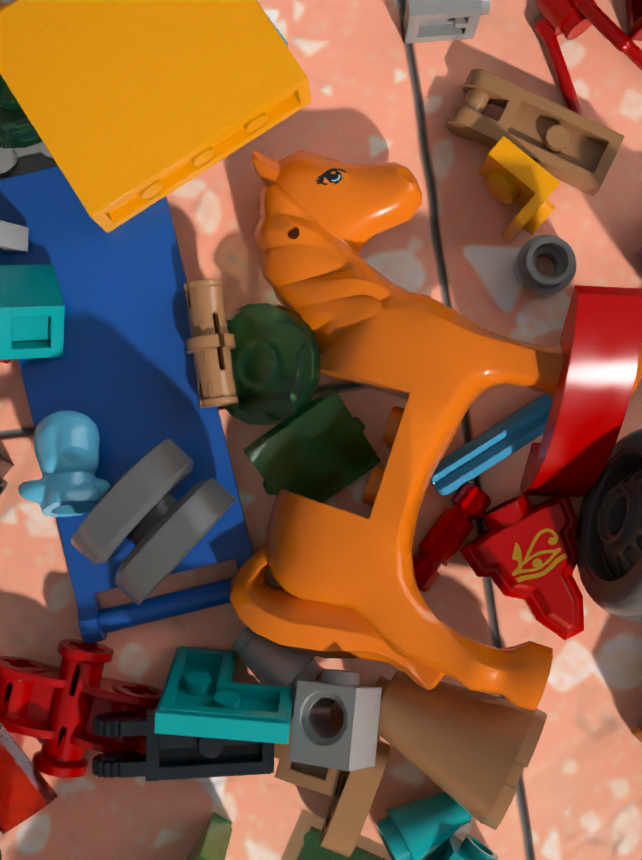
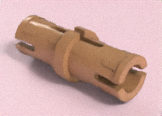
(210, 343)

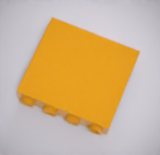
(145, 90)

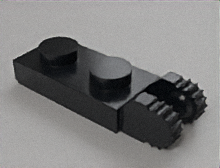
(175, 755)

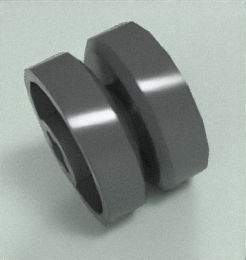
(145, 512)

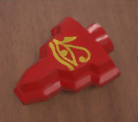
(533, 559)

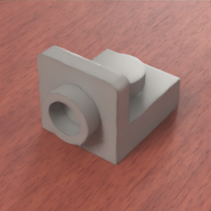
(442, 19)

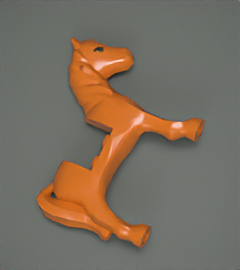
(349, 575)

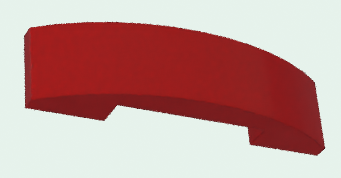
(592, 392)

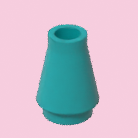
(420, 826)

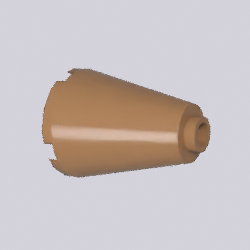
(461, 741)

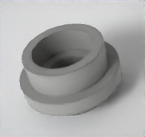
(554, 249)

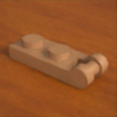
(550, 134)

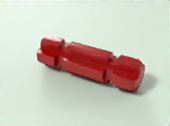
(448, 534)

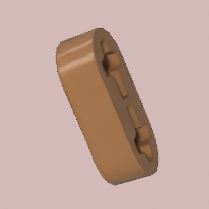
(352, 804)

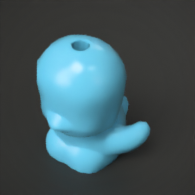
(68, 458)

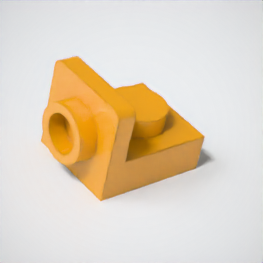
(521, 180)

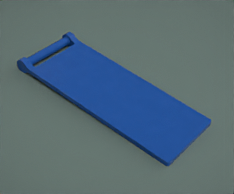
(124, 372)

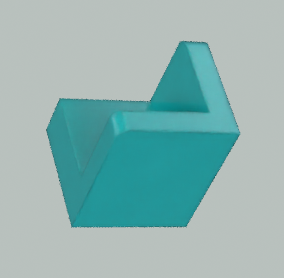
(30, 312)

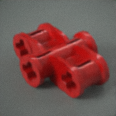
(62, 702)

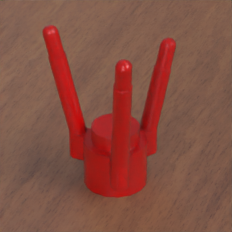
(572, 20)

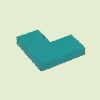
(207, 702)

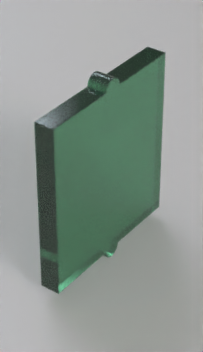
(314, 450)

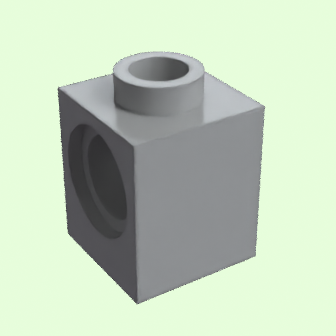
(313, 735)

